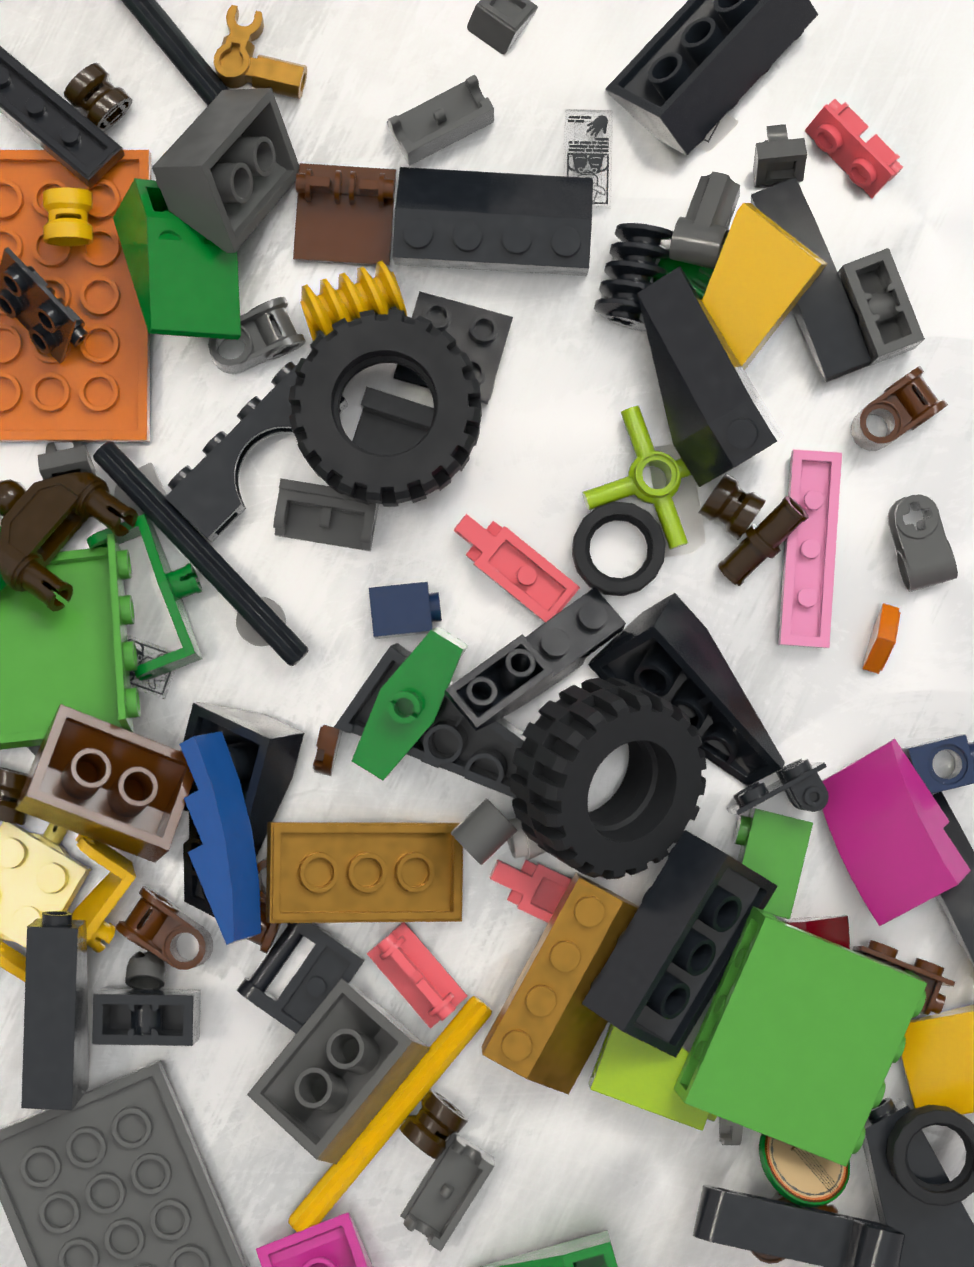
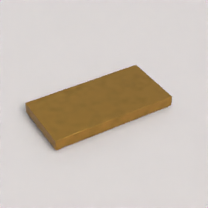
(363, 872)

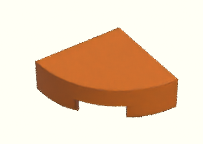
(882, 638)

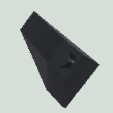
(705, 392)
(679, 661)
(265, 763)

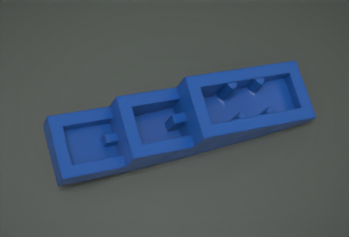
(227, 857)

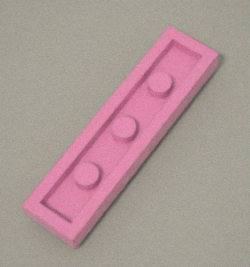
(811, 550)

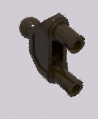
(44, 520)

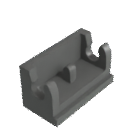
(441, 120)
(323, 516)
(447, 1190)

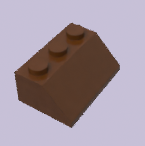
(107, 784)

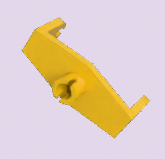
(93, 908)

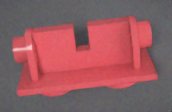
(838, 134)
(417, 975)

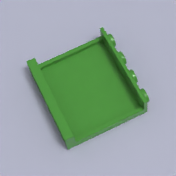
(69, 654)
(800, 1038)

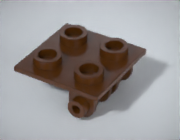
(344, 214)

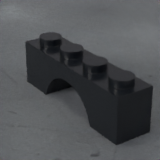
(211, 491)

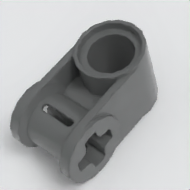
(260, 337)
(923, 553)

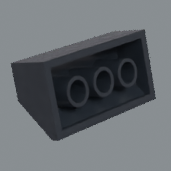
(705, 64)
(493, 221)
(677, 945)

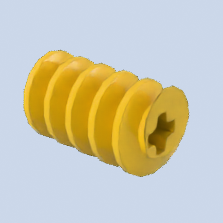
(350, 298)

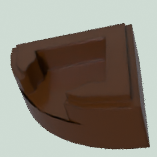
(326, 754)

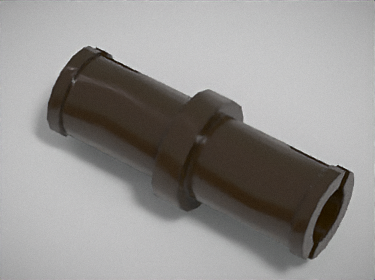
(762, 541)

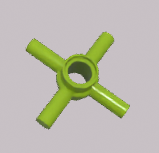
(635, 485)

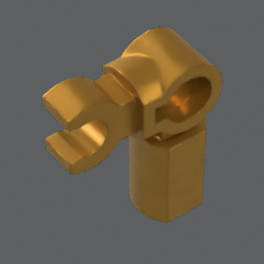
(237, 67)

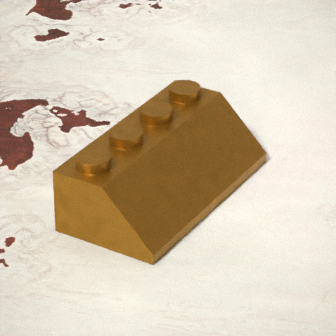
(543, 1024)

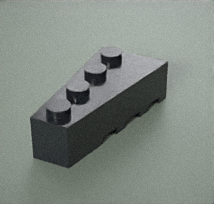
(450, 741)

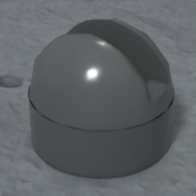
(145, 971)

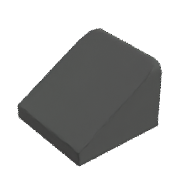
(500, 21)

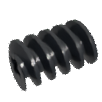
(631, 272)

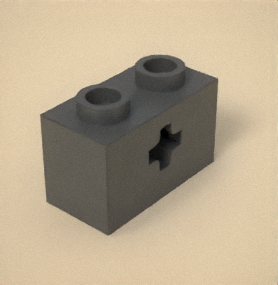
(881, 306)

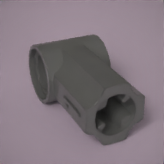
(703, 231)
(483, 831)

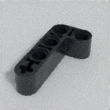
(795, 1231)

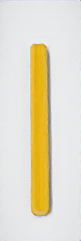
(392, 1115)

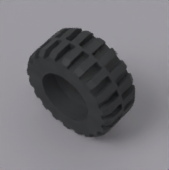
(371, 342)
(566, 751)

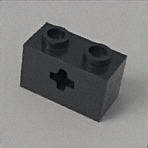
(146, 1017)

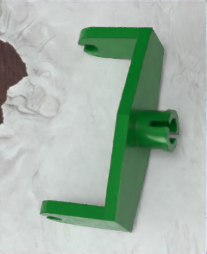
(173, 586)
(408, 703)

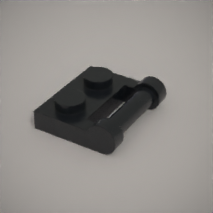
(313, 981)

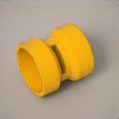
(67, 217)

